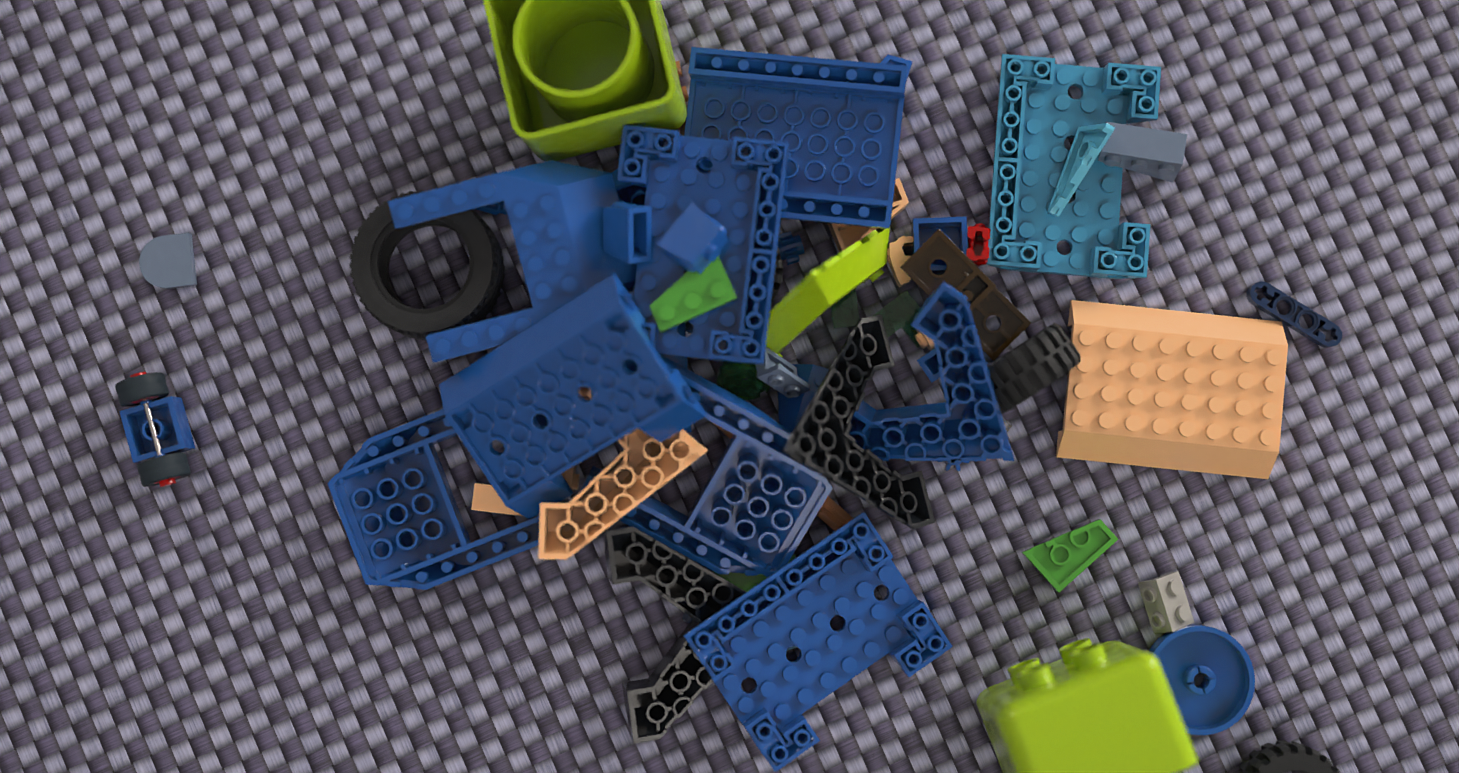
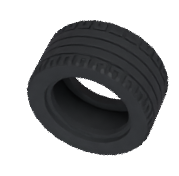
(372, 283)

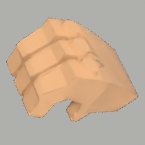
(896, 258)

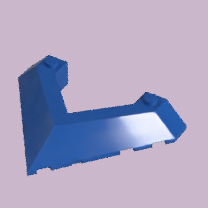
(969, 420)

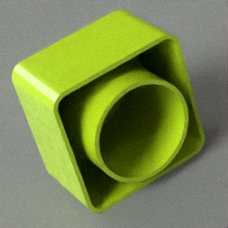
(584, 71)
(1087, 714)

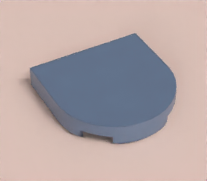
(169, 261)

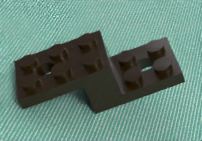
(972, 283)

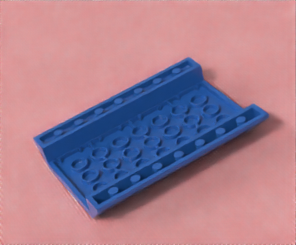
(832, 113)

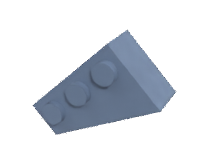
(1145, 151)

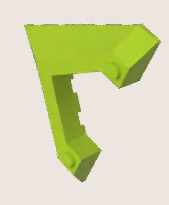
(826, 287)

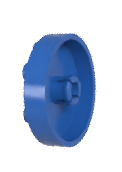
(1226, 675)

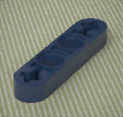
(1296, 309)

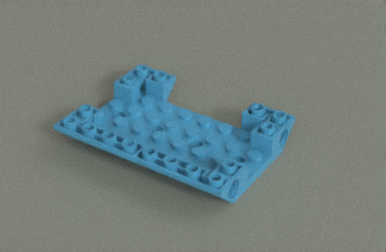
(1030, 156)

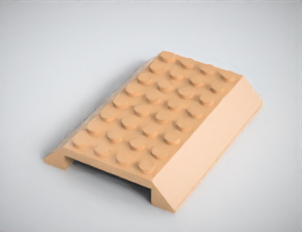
(1174, 390)

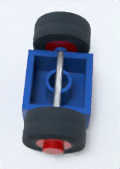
(155, 429)

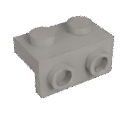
(1166, 603)

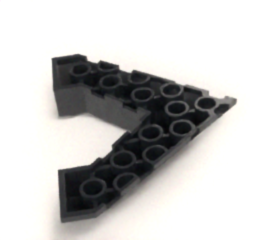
(827, 448)
(679, 677)

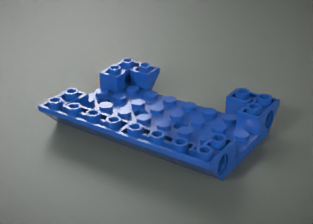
(741, 195)
(543, 374)
(796, 610)

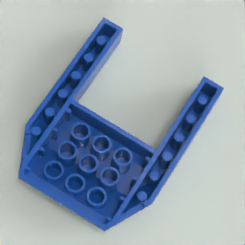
(557, 234)
(753, 500)
(405, 513)

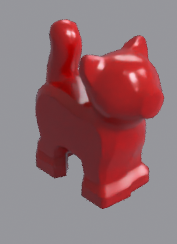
(978, 244)

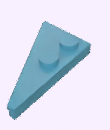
(1083, 152)

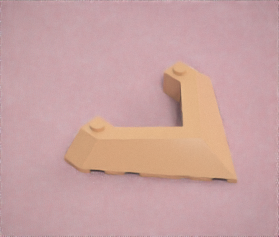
(615, 490)

